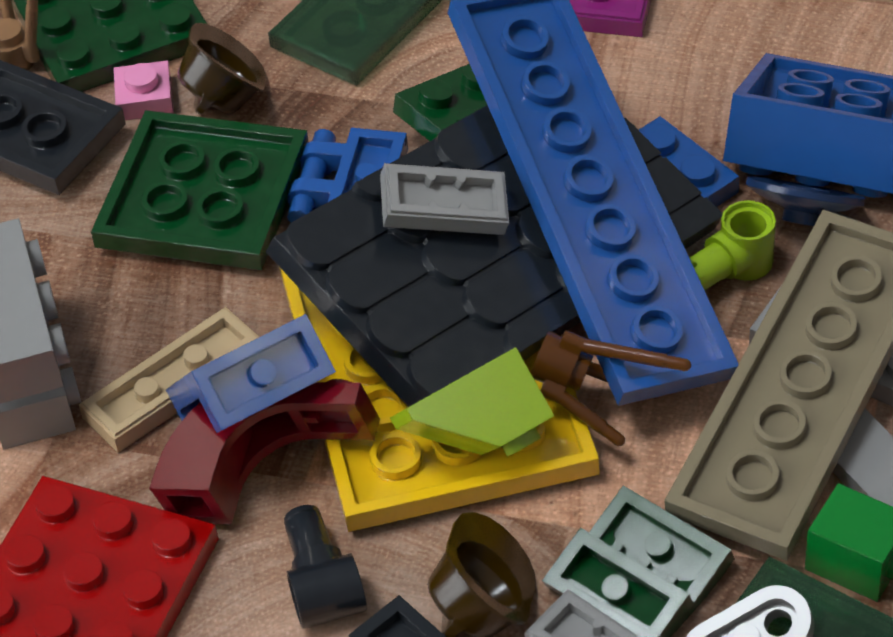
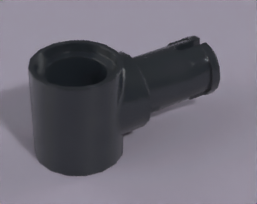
(321, 578)

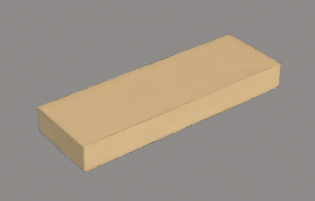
(139, 398)

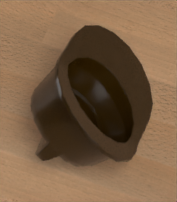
(219, 70)
(482, 579)

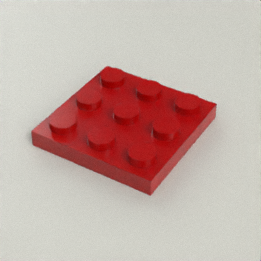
(97, 565)

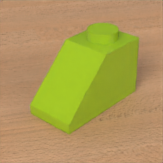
(482, 410)

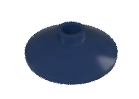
(803, 202)

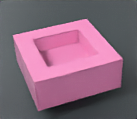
(143, 88)

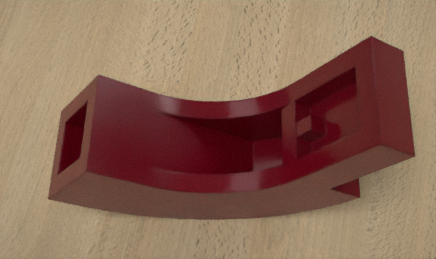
(206, 470)

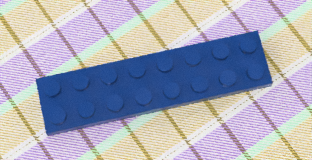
(592, 194)

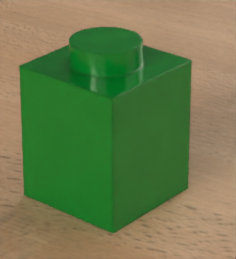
(852, 542)

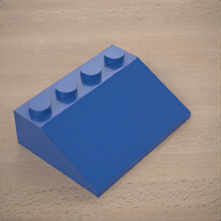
(814, 124)

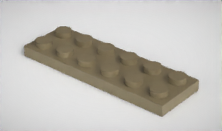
(794, 392)

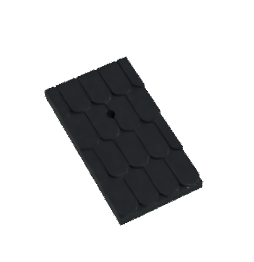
(450, 301)

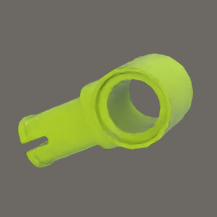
(741, 247)

